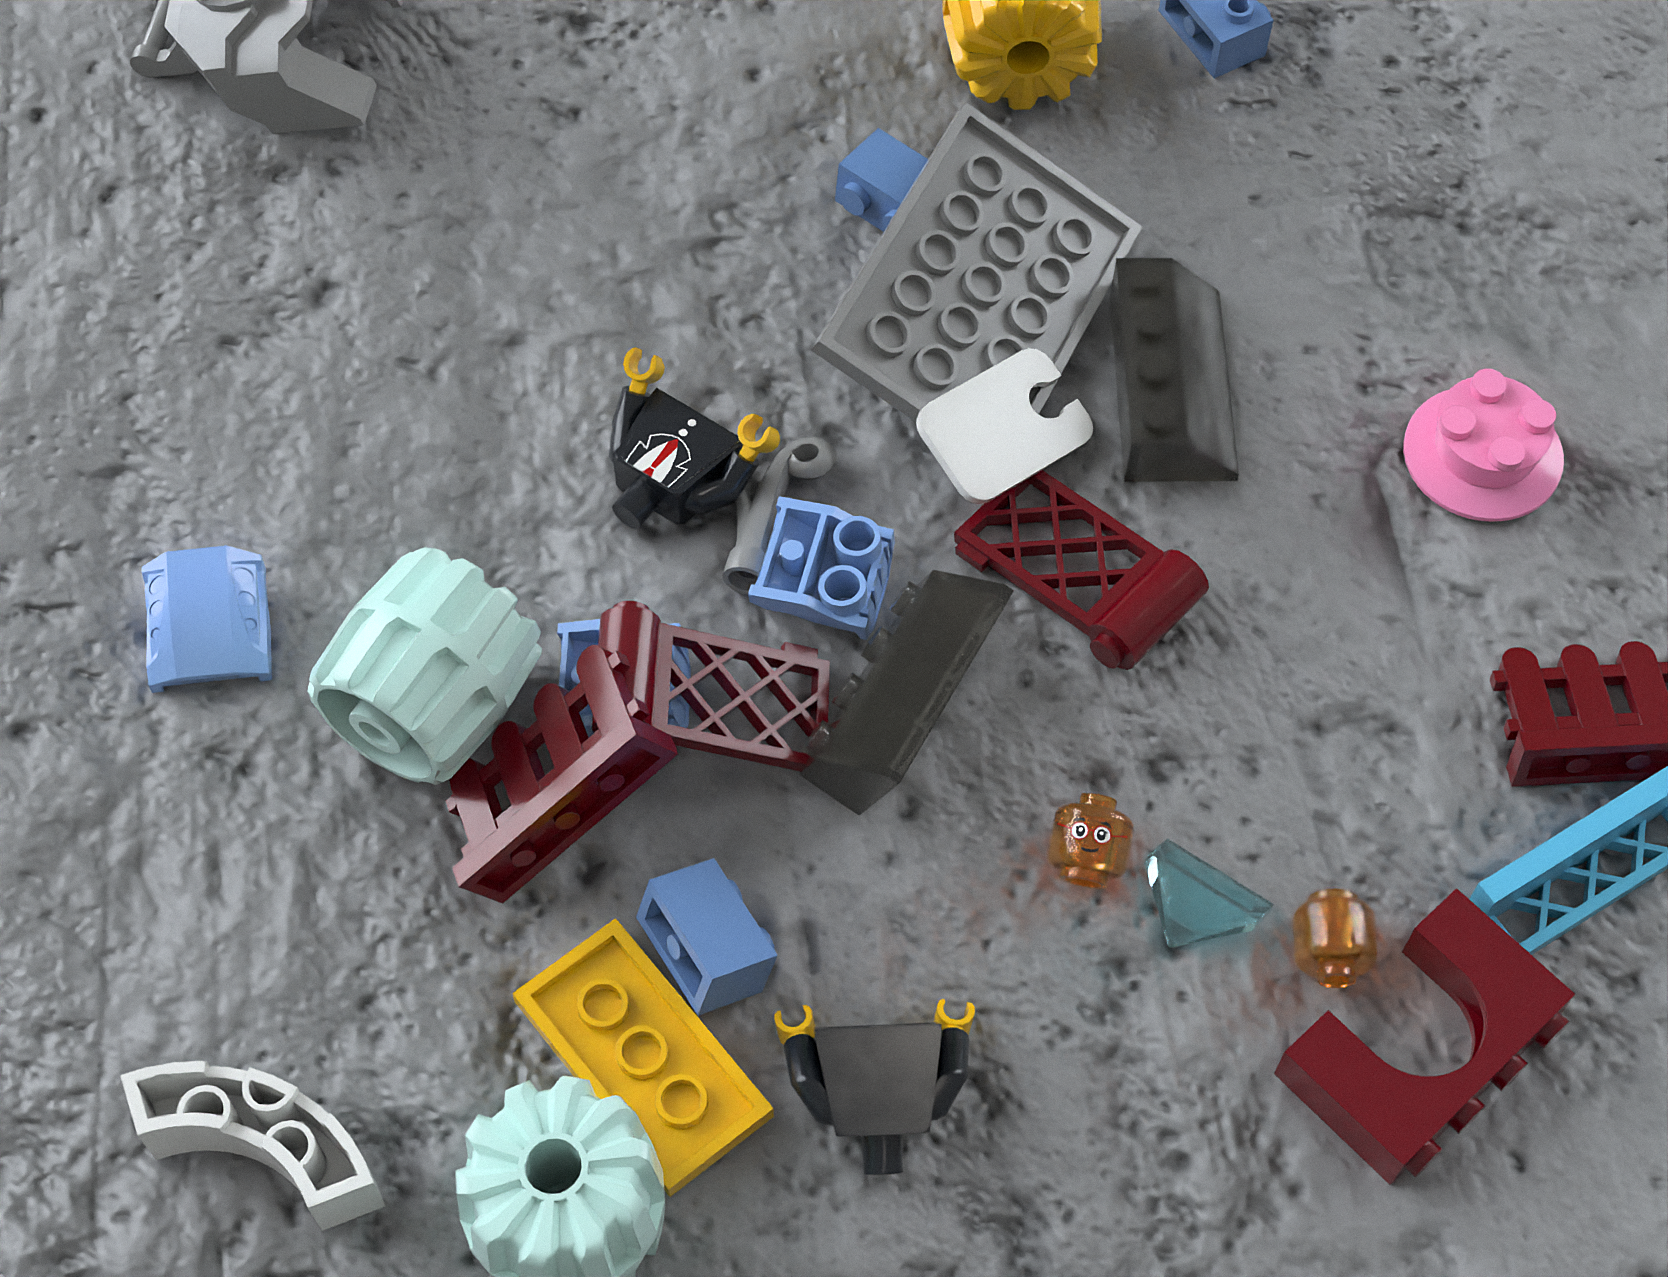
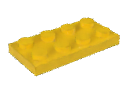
(638, 1039)

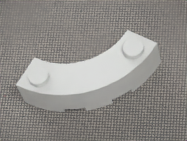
(256, 1116)

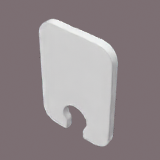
(992, 435)

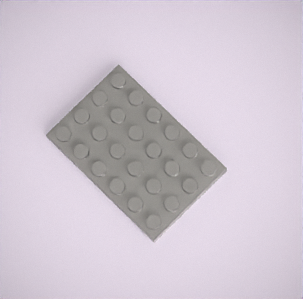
(975, 267)

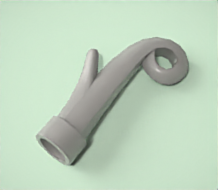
(757, 518)

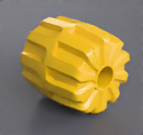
(1022, 46)

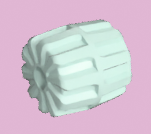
(425, 666)
(561, 1185)

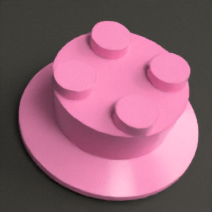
(1485, 448)

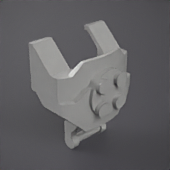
(256, 62)

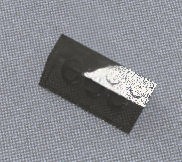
(1171, 374)
(902, 687)

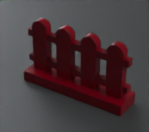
(1593, 740)
(581, 789)

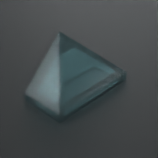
(1198, 899)

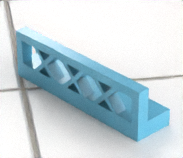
(1569, 849)

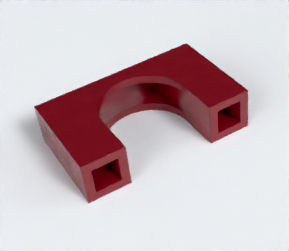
(1399, 1115)

